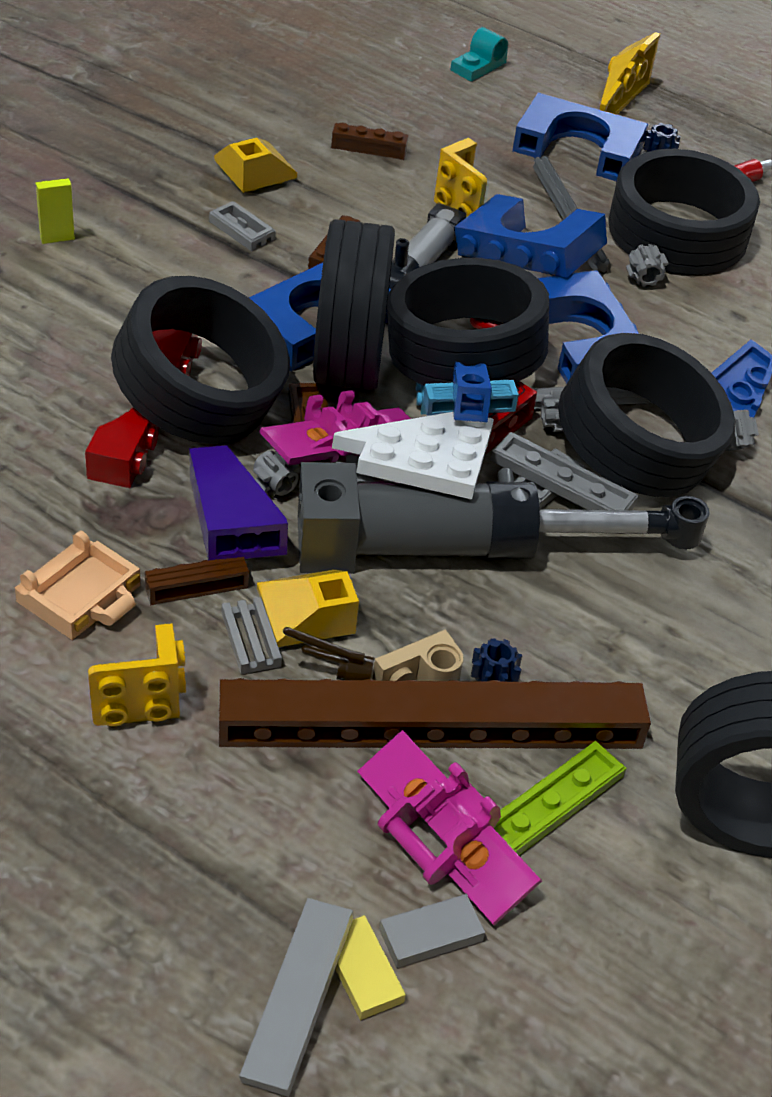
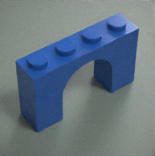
(558, 118)
(496, 234)
(585, 300)
(281, 305)

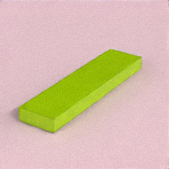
(558, 797)

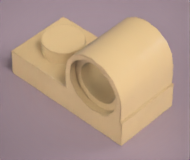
(424, 660)

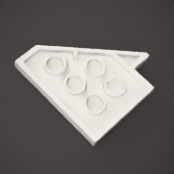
(421, 452)

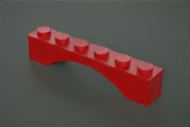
(122, 445)

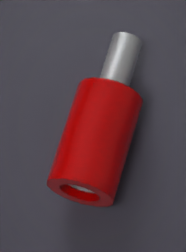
(754, 169)

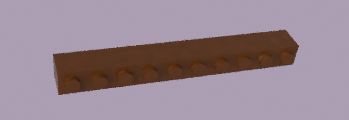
(432, 714)

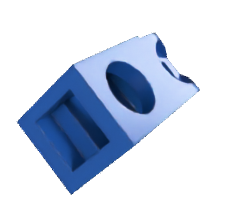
(471, 392)

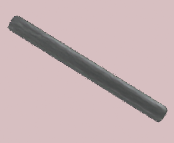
(564, 203)

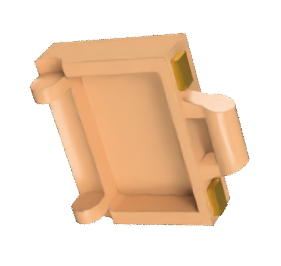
(80, 587)

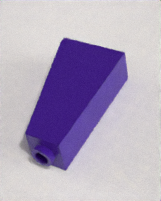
(233, 508)

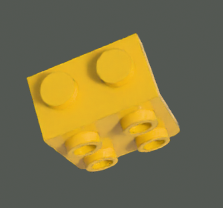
(457, 180)
(142, 687)

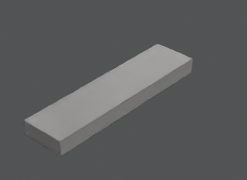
(561, 475)
(297, 998)

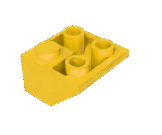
(254, 164)
(313, 603)

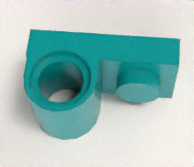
(486, 53)

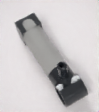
(427, 243)

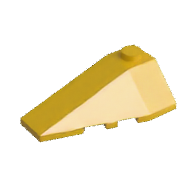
(629, 73)

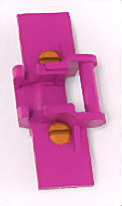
(314, 437)
(459, 815)

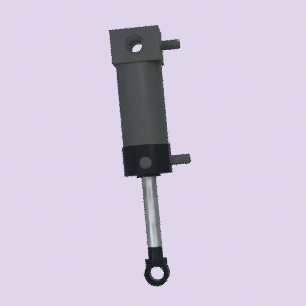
(501, 521)

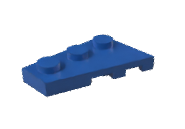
(745, 376)

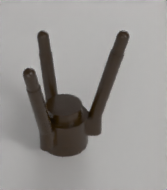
(351, 664)

